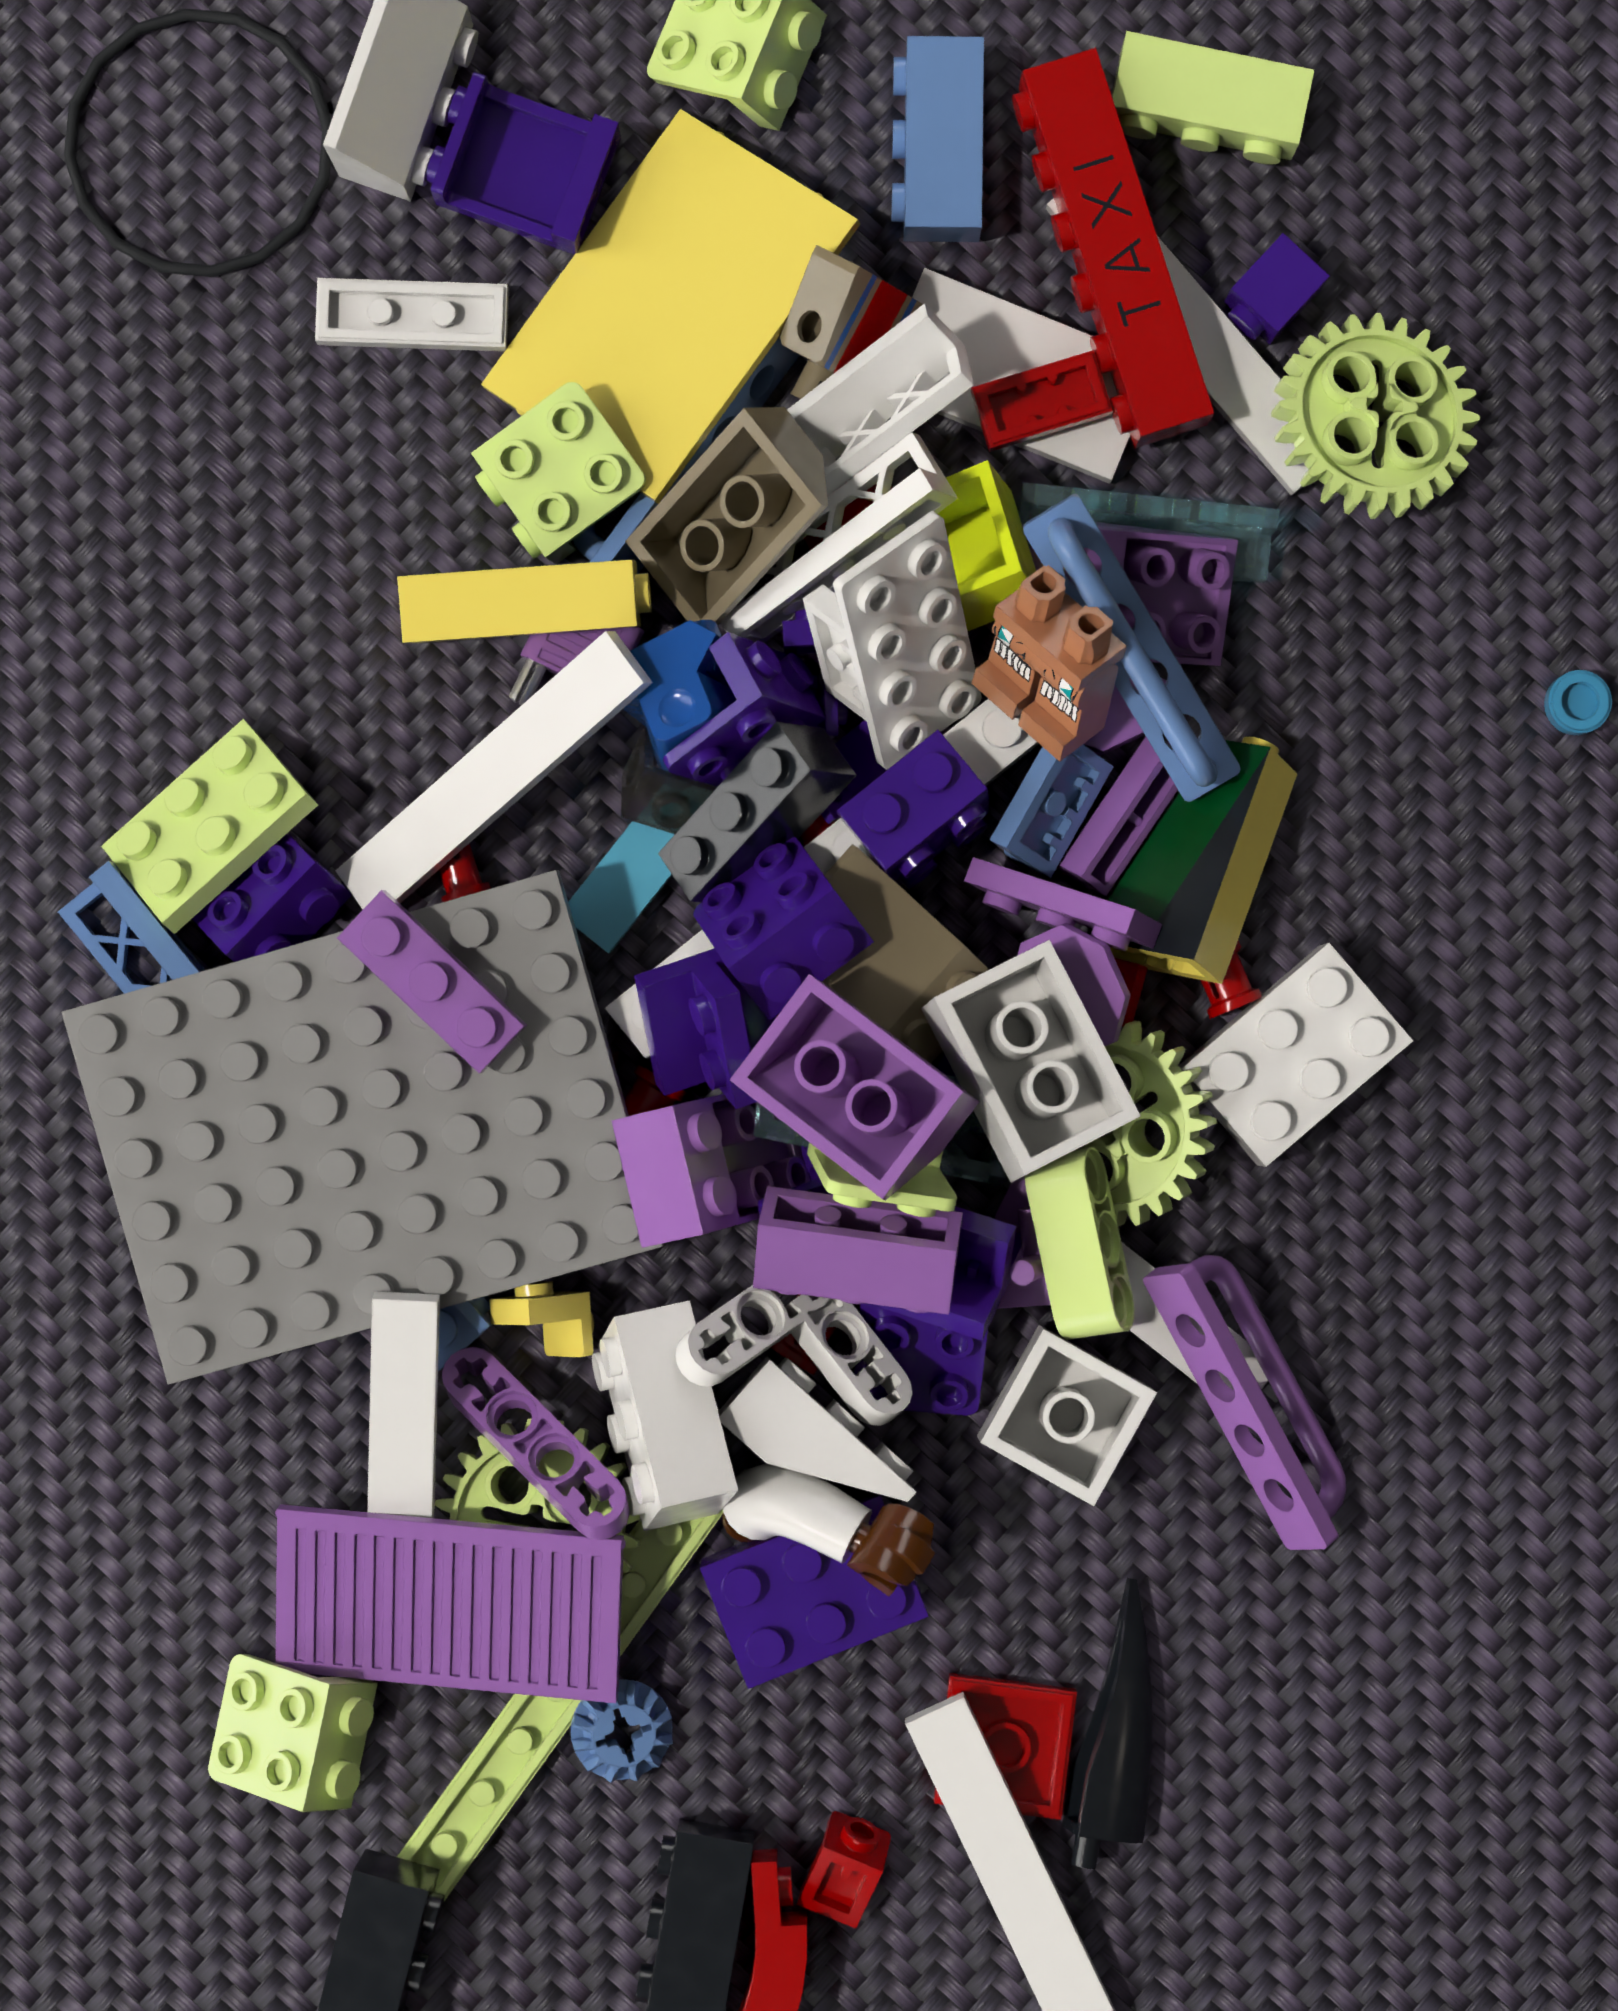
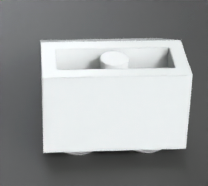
(797, 1433)

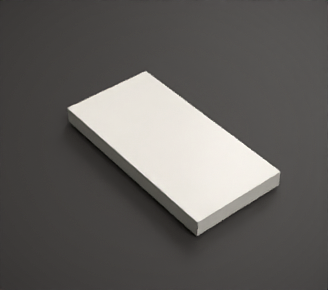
(1010, 340)

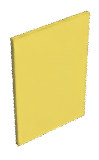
(674, 296)

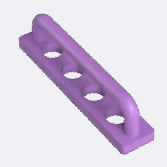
(1182, 1293)

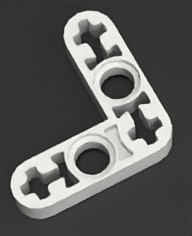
(807, 1322)

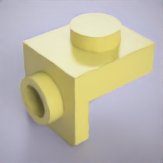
(564, 1317)

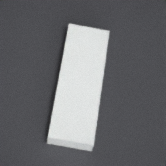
(412, 314)

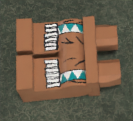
(1051, 664)

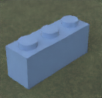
(939, 139)

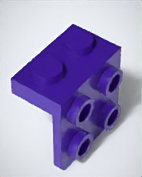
(767, 691)
(918, 810)
(273, 903)
(780, 925)
(939, 1363)

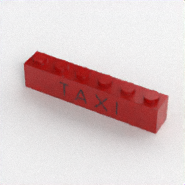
(1113, 248)

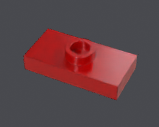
(1041, 401)

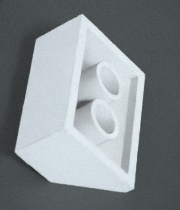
(399, 92)

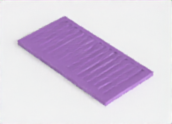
(448, 1603)

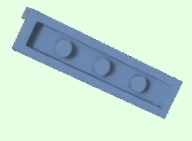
(136, 915)

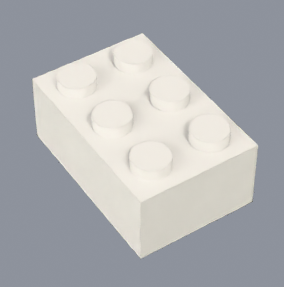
(1295, 1054)
(1030, 1060)
(662, 1420)

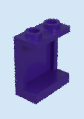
(522, 164)

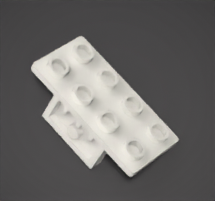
(897, 640)

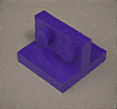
(698, 1024)
(981, 1275)

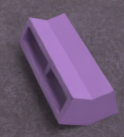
(1120, 822)

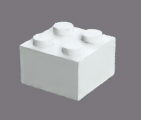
(1066, 1415)

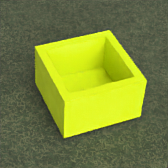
(985, 542)

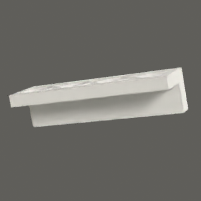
(883, 382)
(844, 546)

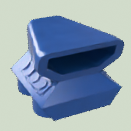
(685, 686)

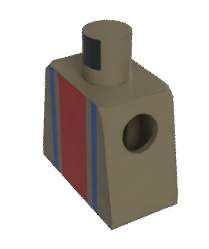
(839, 316)

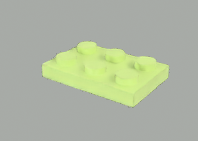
(209, 826)

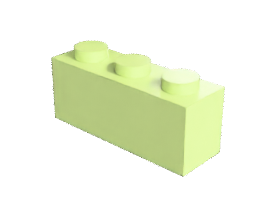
(1210, 98)

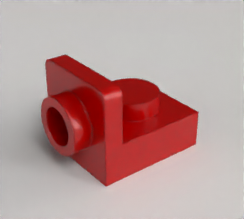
(845, 1869)

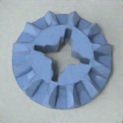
(649, 1744)

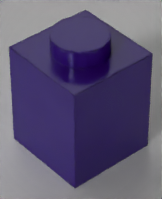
(1274, 290)

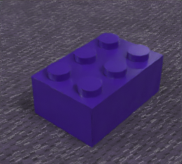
(799, 1606)

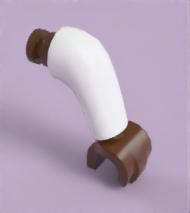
(821, 1516)

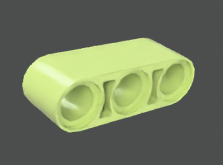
(1080, 1246)

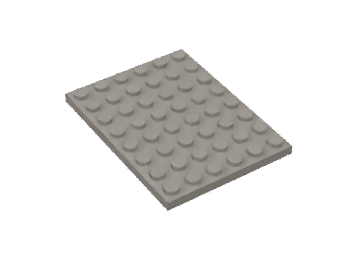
(314, 1141)

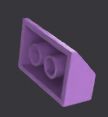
(853, 1089)

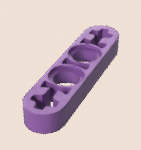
(531, 1445)

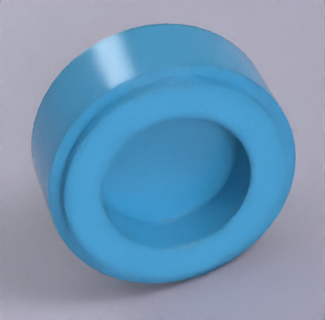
(1578, 702)

